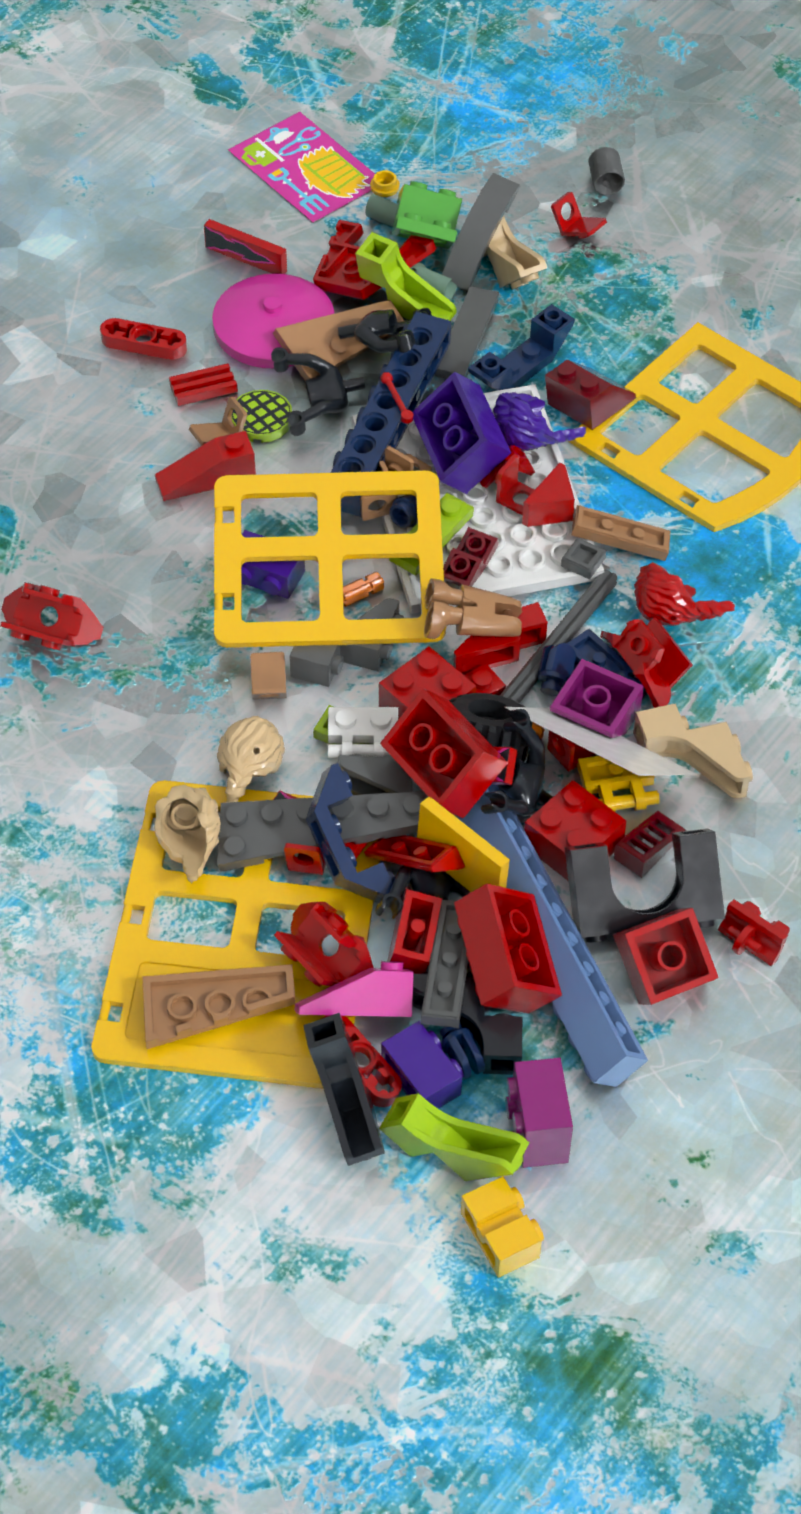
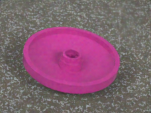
(258, 305)

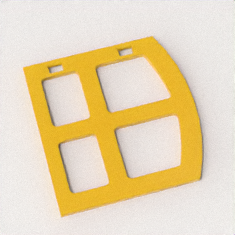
(703, 420)

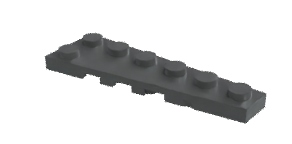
(262, 828)

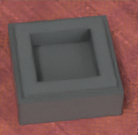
(583, 558)

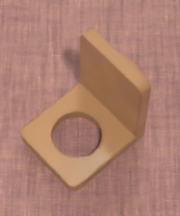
(209, 431)
(400, 462)
(365, 501)
(268, 675)

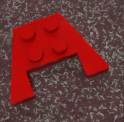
(339, 267)

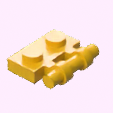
(604, 776)

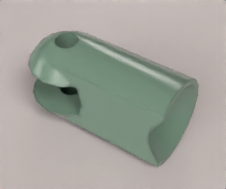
(381, 210)
(439, 282)

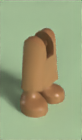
(475, 614)

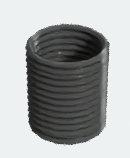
(606, 171)

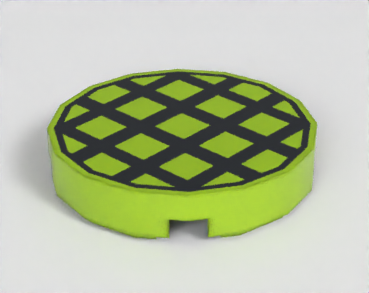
(266, 415)

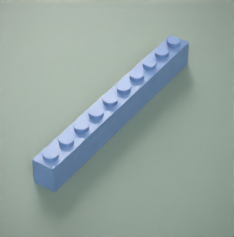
(587, 1004)

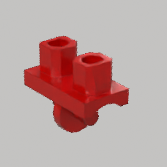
(753, 932)

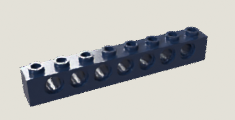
(380, 422)

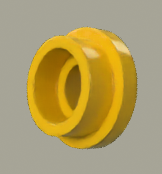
(384, 184)

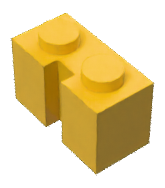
(500, 1227)

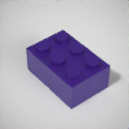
(460, 433)

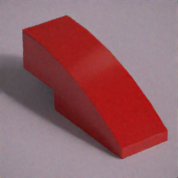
(502, 650)

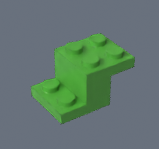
(427, 214)

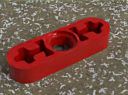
(122, 335)
(385, 1073)

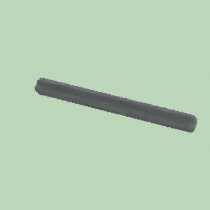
(562, 633)

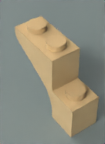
(512, 260)
(707, 749)

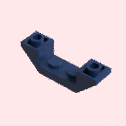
(546, 337)
(325, 827)

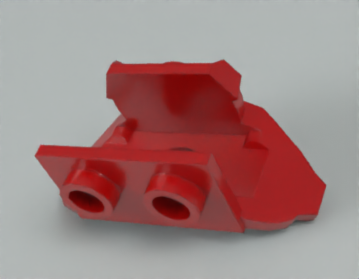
(75, 619)
(651, 656)
(309, 928)

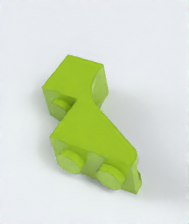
(383, 265)
(464, 1146)

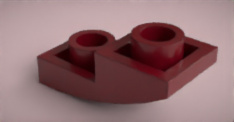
(470, 558)

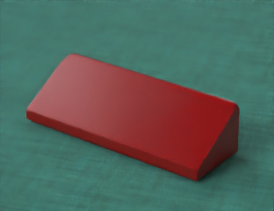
(416, 853)

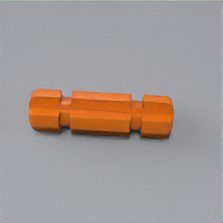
(360, 589)

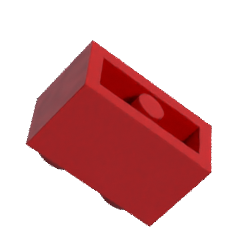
(415, 931)

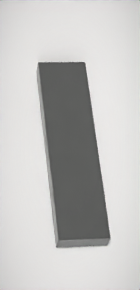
(468, 331)
(446, 972)

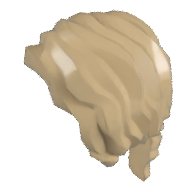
(249, 750)
(188, 827)

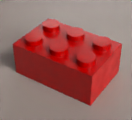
(443, 753)
(507, 949)

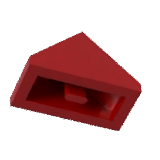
(551, 500)

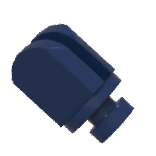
(555, 667)
(460, 1045)

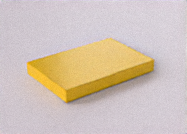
(482, 861)

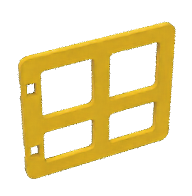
(327, 548)

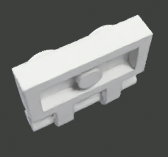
(359, 725)

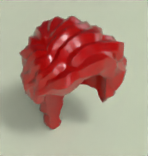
(670, 600)

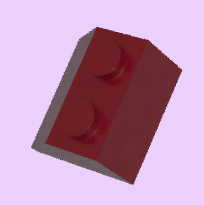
(585, 393)

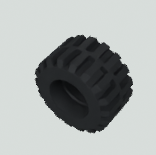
(488, 716)

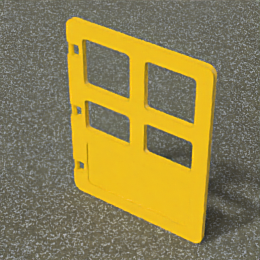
(254, 1049)

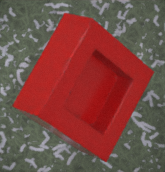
(486, 680)

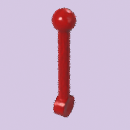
(406, 415)

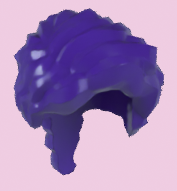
(524, 425)

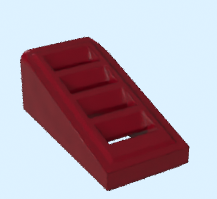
(641, 863)

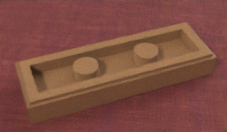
(621, 533)

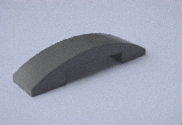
(479, 230)

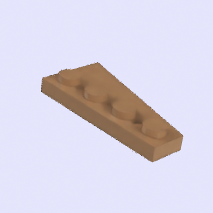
(321, 336)
(207, 1000)

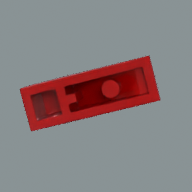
(206, 464)

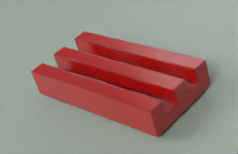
(200, 384)

